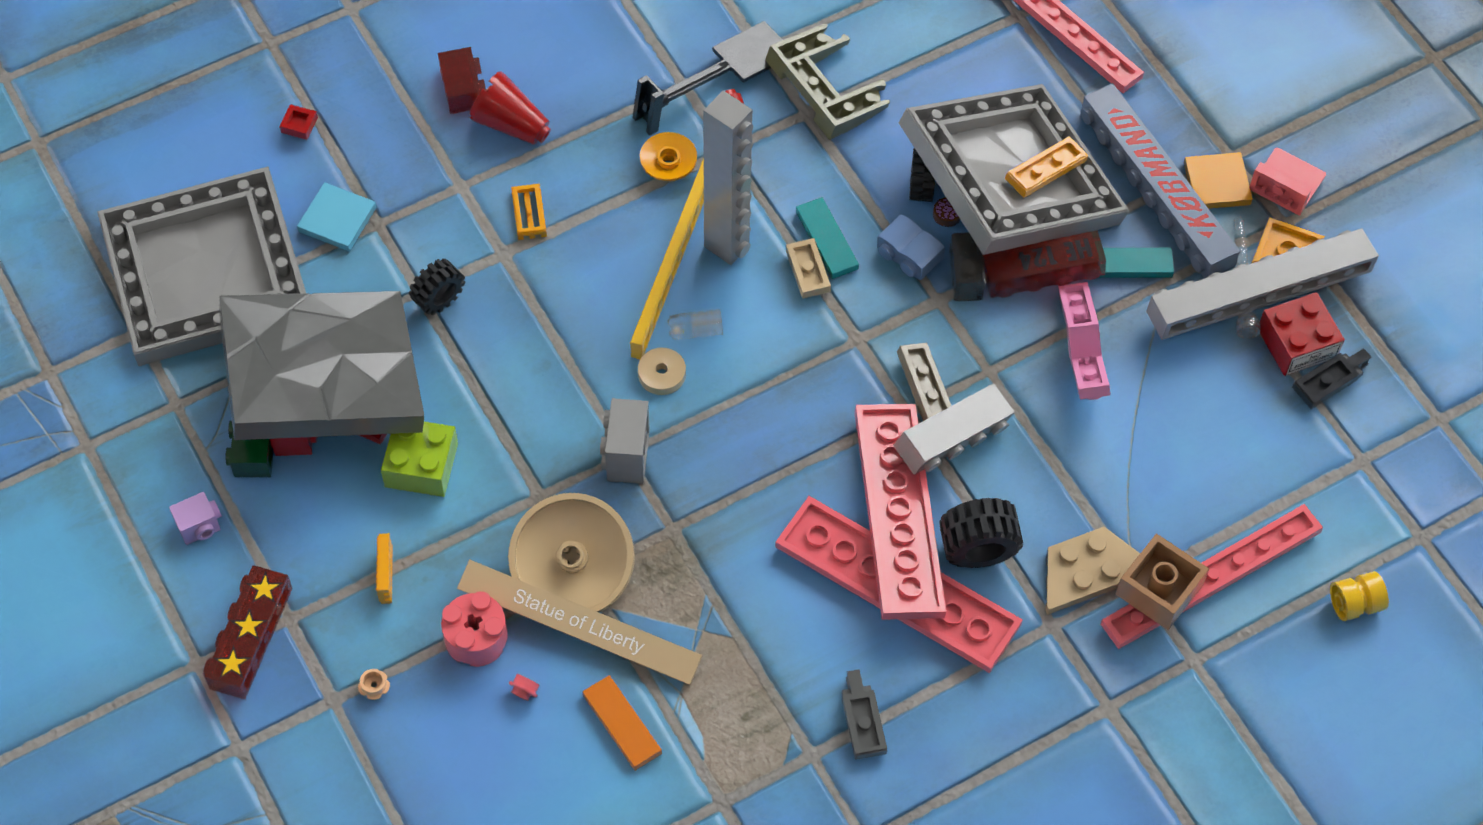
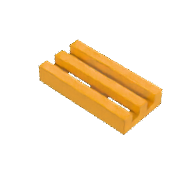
(531, 231)
(384, 568)

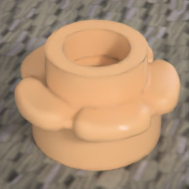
(373, 676)

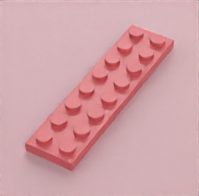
(898, 517)
(844, 554)

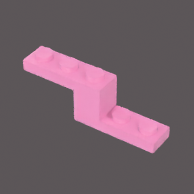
(1084, 341)

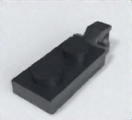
(1331, 377)

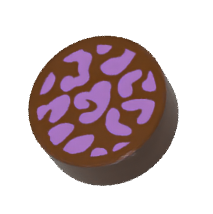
(945, 214)

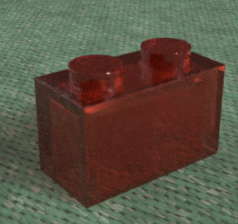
(460, 78)

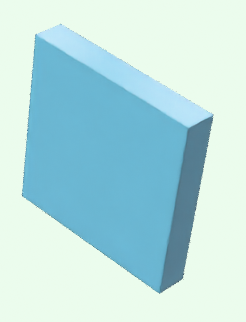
(336, 216)

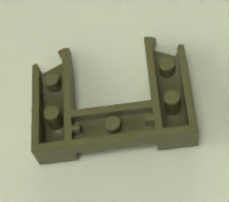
(834, 113)

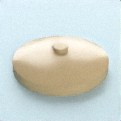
(573, 550)

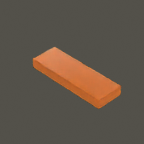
(622, 722)

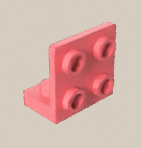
(1286, 180)

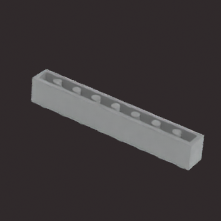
(727, 177)
(1261, 283)

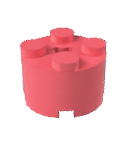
(470, 613)

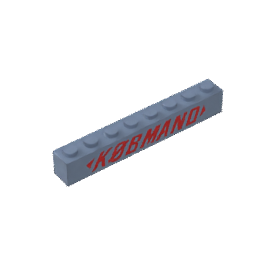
(1159, 181)

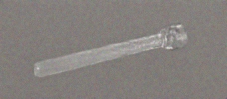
(1247, 323)

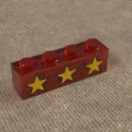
(248, 632)

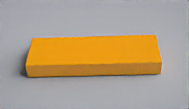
(1046, 167)

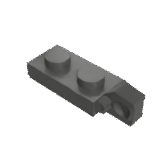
(863, 718)

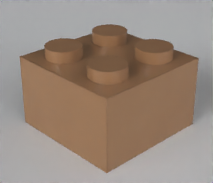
(1162, 581)

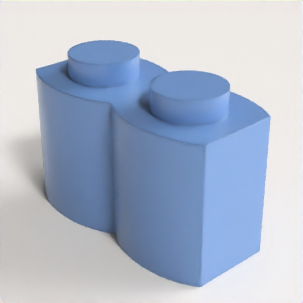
(910, 247)

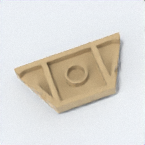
(1085, 568)

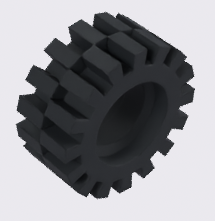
(921, 181)
(437, 286)

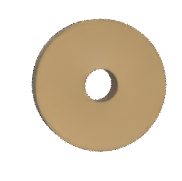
(665, 382)

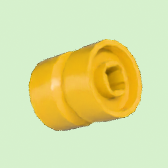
(1354, 597)

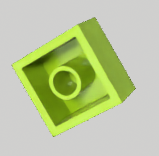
(421, 459)

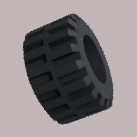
(981, 533)

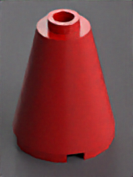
(509, 111)

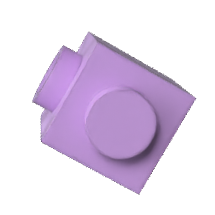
(196, 518)

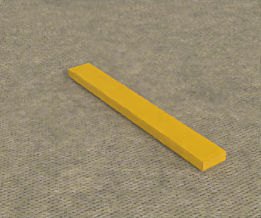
(668, 267)

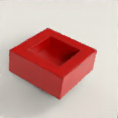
(298, 122)

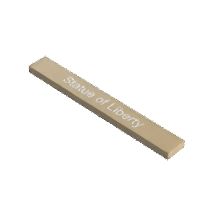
(582, 622)

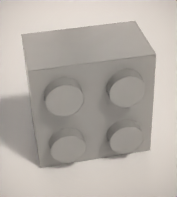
(625, 440)

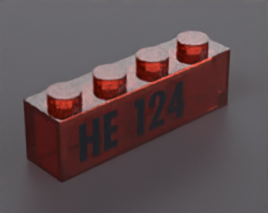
(1044, 264)

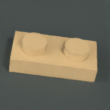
(808, 268)

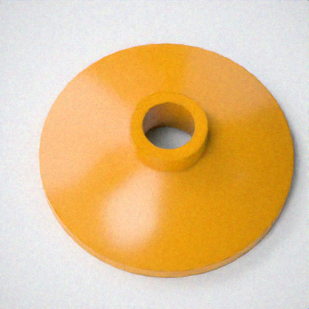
(668, 147)

